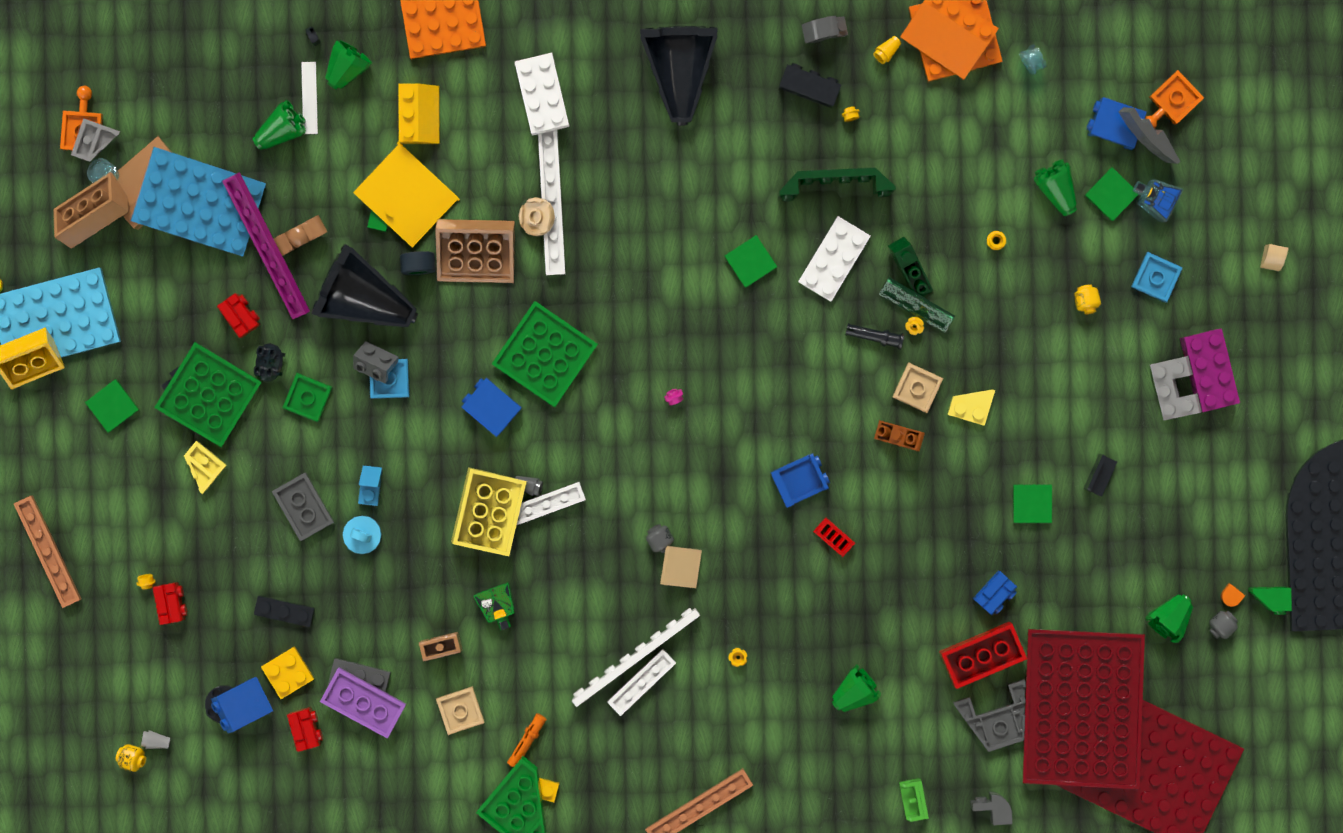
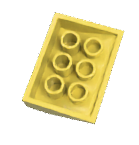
(488, 512)

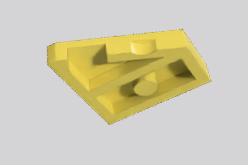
(972, 406)
(203, 465)

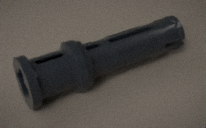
(884, 337)

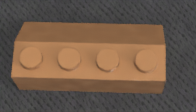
(90, 211)

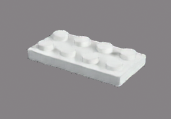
(541, 94)
(834, 258)

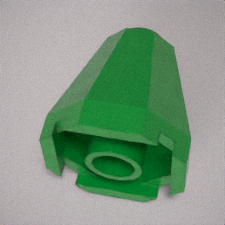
(345, 65)
(1171, 617)
(855, 690)

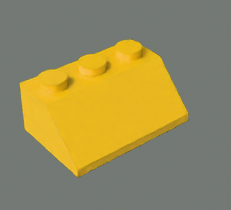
(419, 114)
(29, 358)

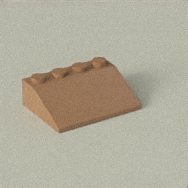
(132, 176)
(475, 250)

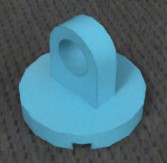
(362, 534)

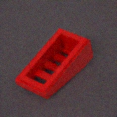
(846, 548)

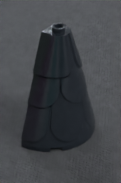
(680, 64)
(361, 294)

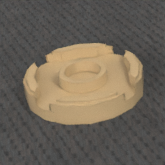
(536, 216)

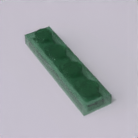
(916, 304)

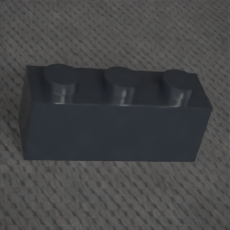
(810, 85)

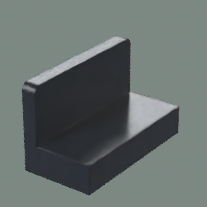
(1100, 475)

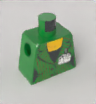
(497, 604)

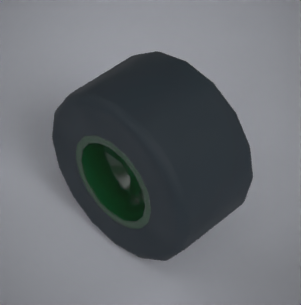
(417, 263)

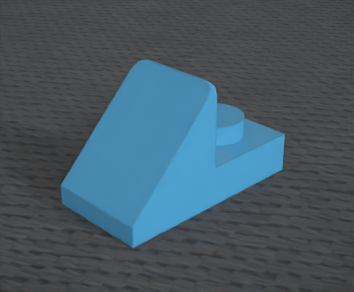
(370, 485)

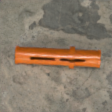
(530, 734)

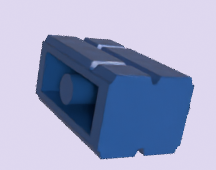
(995, 593)

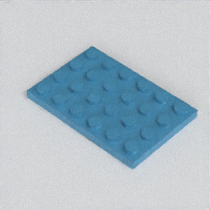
(192, 202)

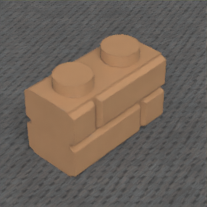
(440, 646)

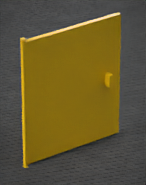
(406, 195)

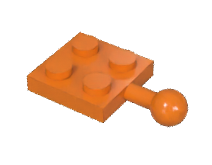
(1175, 99)
(72, 120)

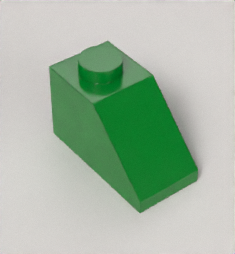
(1273, 598)

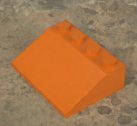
(949, 34)

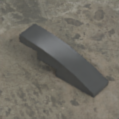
(1152, 139)

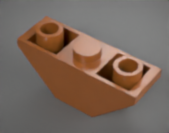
(899, 435)

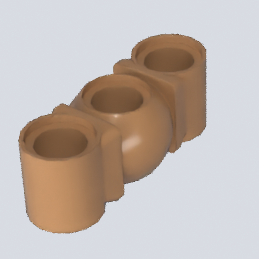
(300, 235)

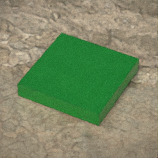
(1111, 194)
(750, 261)
(307, 397)
(112, 405)
(1032, 503)

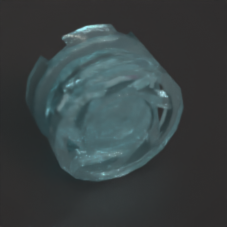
(1033, 59)
(98, 170)

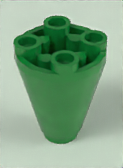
(280, 127)
(1058, 186)

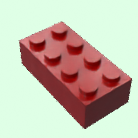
(983, 655)

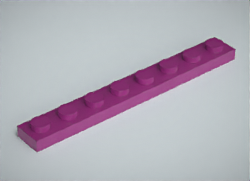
(266, 245)

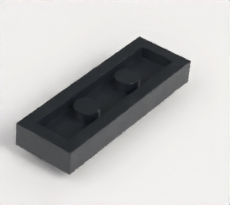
(284, 611)

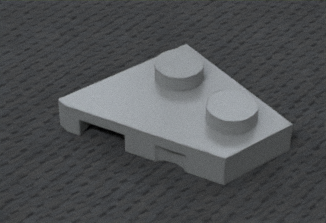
(92, 139)

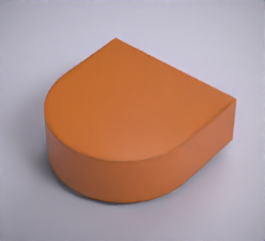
(1231, 596)

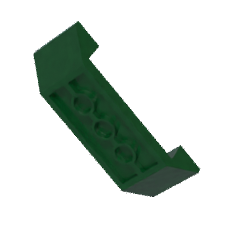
(881, 185)

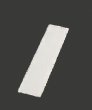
(309, 97)

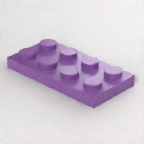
(363, 702)

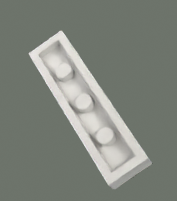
(550, 502)
(641, 682)

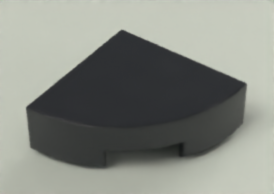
(312, 36)

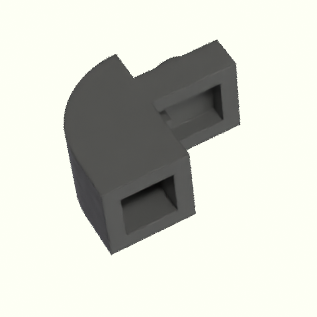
(824, 28)
(999, 808)

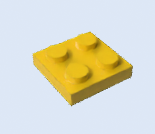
(287, 672)

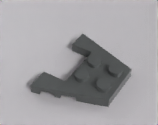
(1001, 725)

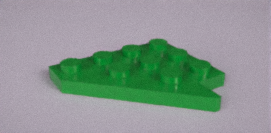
(516, 802)

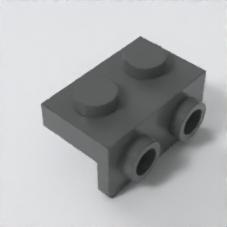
(374, 362)

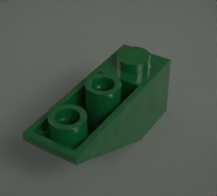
(910, 266)

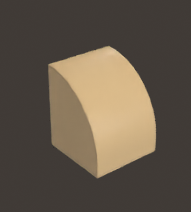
(1273, 257)

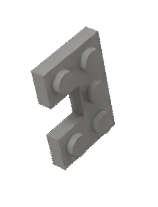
(1164, 377)

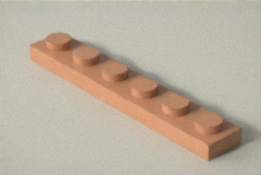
(47, 551)
(702, 804)

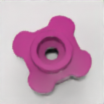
(674, 396)

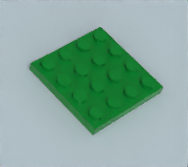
(544, 354)
(208, 394)

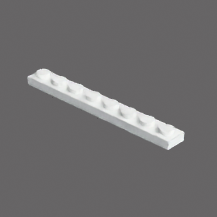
(552, 193)
(641, 651)

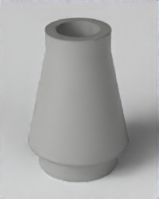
(154, 740)

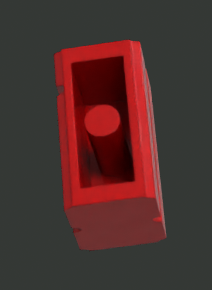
(239, 315)
(169, 603)
(304, 729)

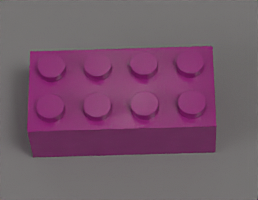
(1210, 369)

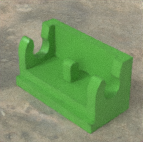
(913, 800)

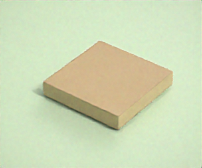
(917, 387)
(681, 567)
(460, 710)

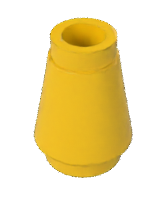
(886, 50)

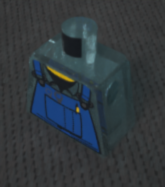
(1158, 198)

